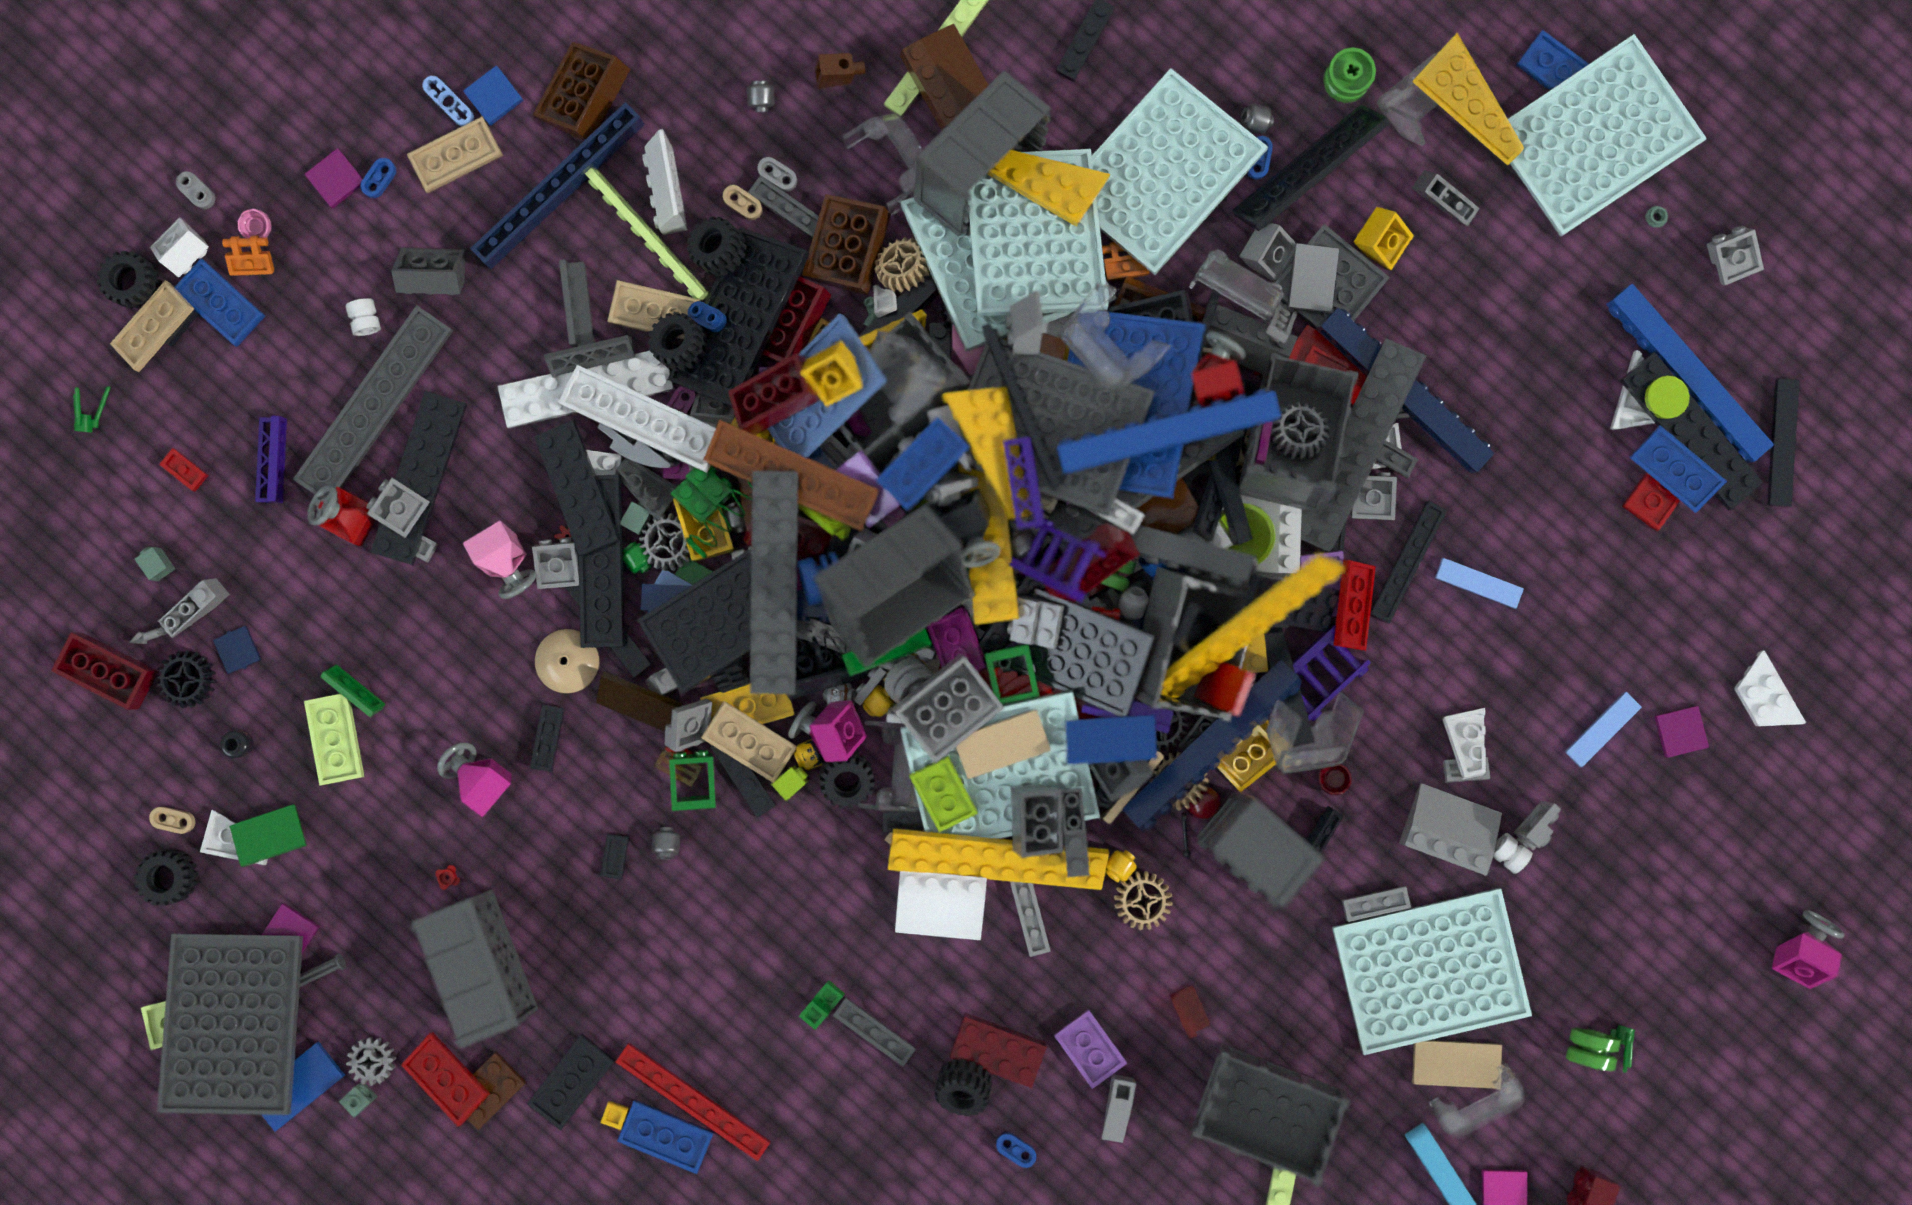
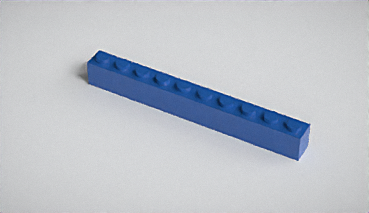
(1657, 336)
(1168, 432)

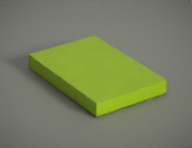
(943, 793)

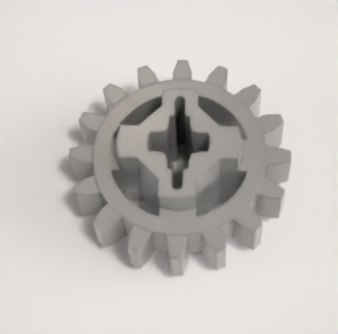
(366, 1069)

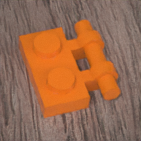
(248, 263)
(1120, 267)

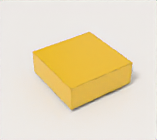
(614, 1115)

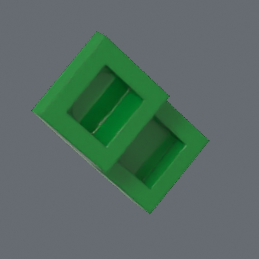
(821, 1004)

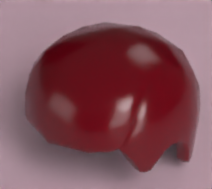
(1335, 779)
(1207, 806)

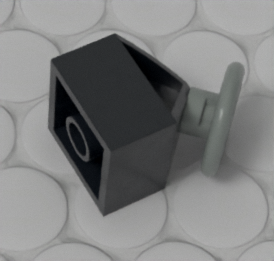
(968, 522)

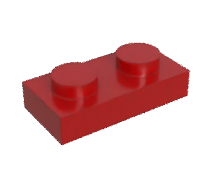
(184, 469)

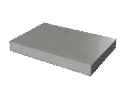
(1313, 278)

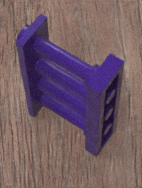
(1056, 579)
(1315, 652)

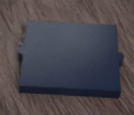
(237, 649)

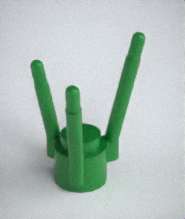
(83, 422)
(1626, 1036)

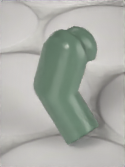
(869, 303)

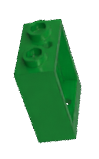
(1008, 653)
(692, 802)

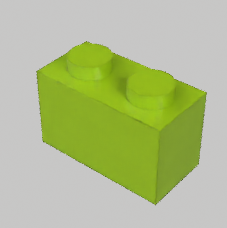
(791, 782)

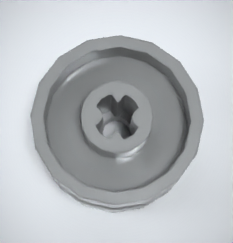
(905, 678)

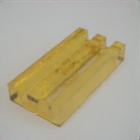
(694, 775)

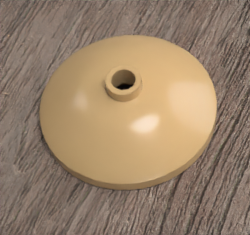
(581, 664)

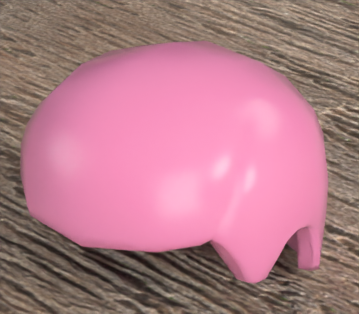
(253, 223)

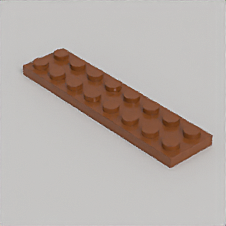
(818, 485)

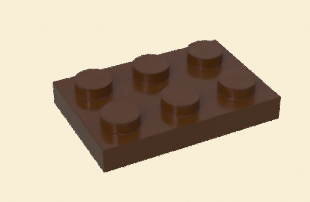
(501, 1083)

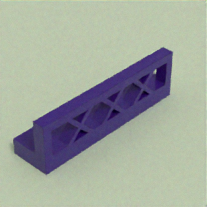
(276, 459)
(1031, 483)
(1162, 716)

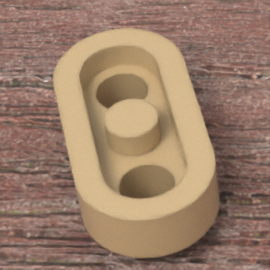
(743, 202)
(173, 820)

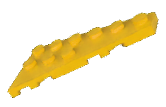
(1463, 93)
(1052, 184)
(985, 424)

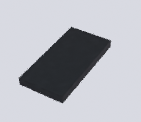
(571, 1081)

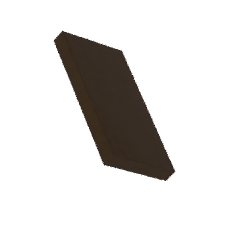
(635, 701)

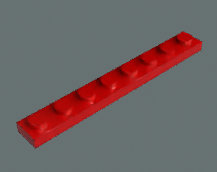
(693, 1101)

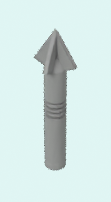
(142, 638)

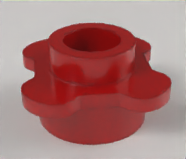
(441, 877)

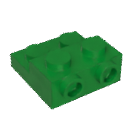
(702, 493)

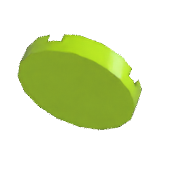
(1667, 397)

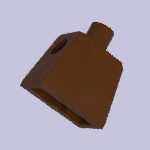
(836, 69)

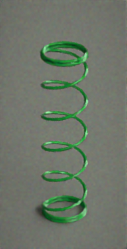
(689, 540)

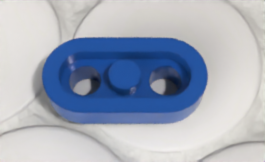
(1263, 162)
(376, 177)
(705, 315)
(1015, 1149)

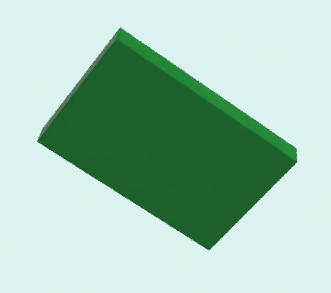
(268, 835)

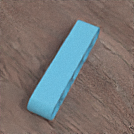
(1438, 1166)

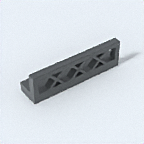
(576, 303)
(590, 355)

